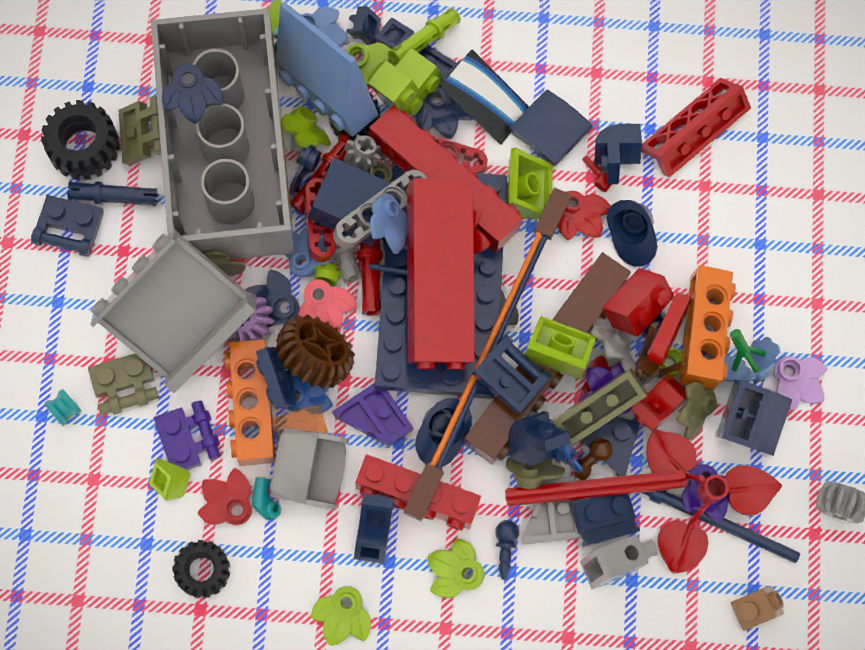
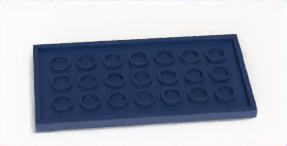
(392, 351)

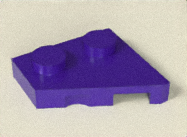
(375, 415)

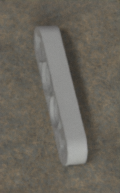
(395, 188)

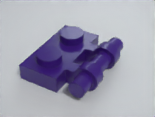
(178, 440)

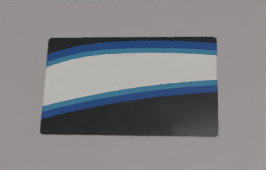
(485, 96)

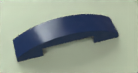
(395, 33)

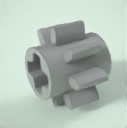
(362, 152)

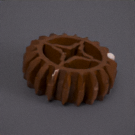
(314, 351)

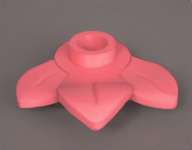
(330, 306)

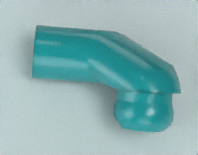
(262, 502)

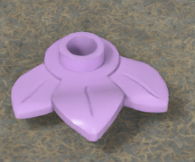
(804, 382)

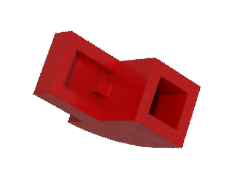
(660, 403)

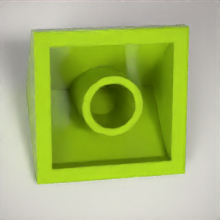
(528, 183)
(560, 347)

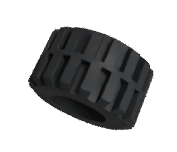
(73, 120)

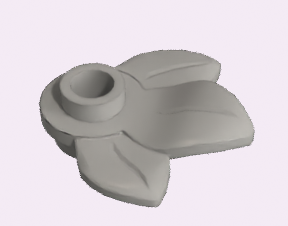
(616, 346)

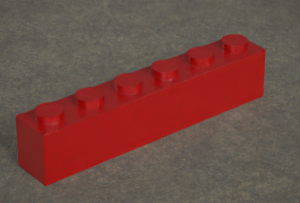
(417, 150)

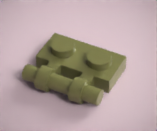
(135, 131)
(120, 375)

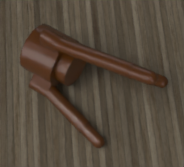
(646, 370)

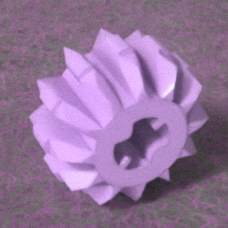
(257, 324)

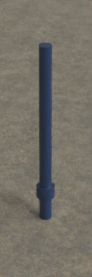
(728, 526)

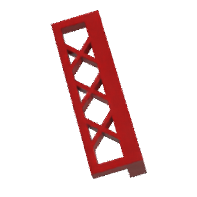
(701, 127)

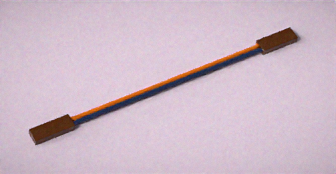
(431, 476)

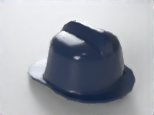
(632, 232)
(433, 428)

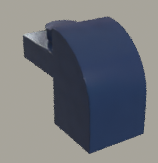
(618, 146)
(535, 439)
(373, 528)

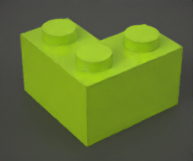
(407, 82)

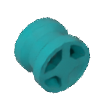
(62, 407)

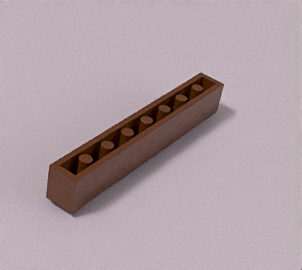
(580, 311)

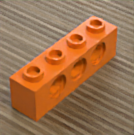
(716, 285)
(262, 447)

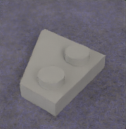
(552, 520)

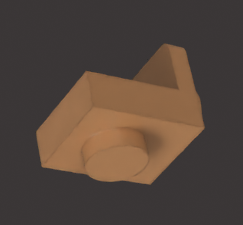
(758, 607)

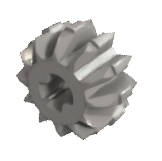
(841, 502)

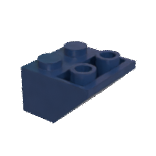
(754, 417)

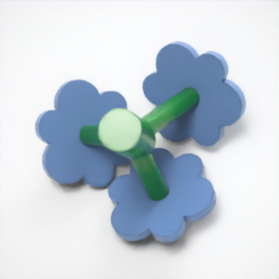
(759, 355)

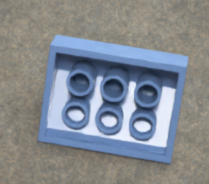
(322, 73)

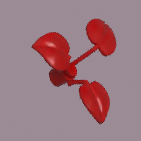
(747, 486)

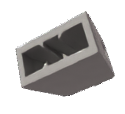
(617, 560)

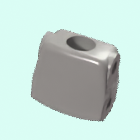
(309, 468)

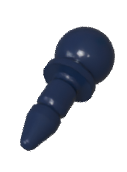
(506, 534)

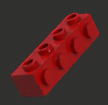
(393, 481)

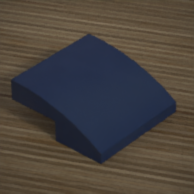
(551, 127)

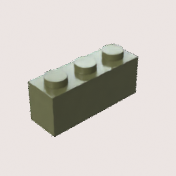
(601, 406)

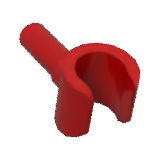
(601, 181)

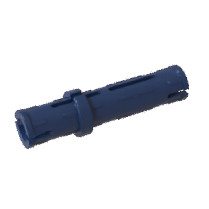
(112, 193)

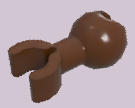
(599, 450)

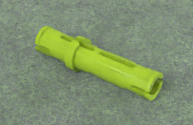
(433, 30)

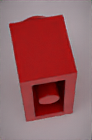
(638, 302)

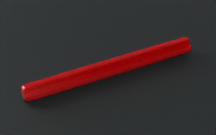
(596, 488)

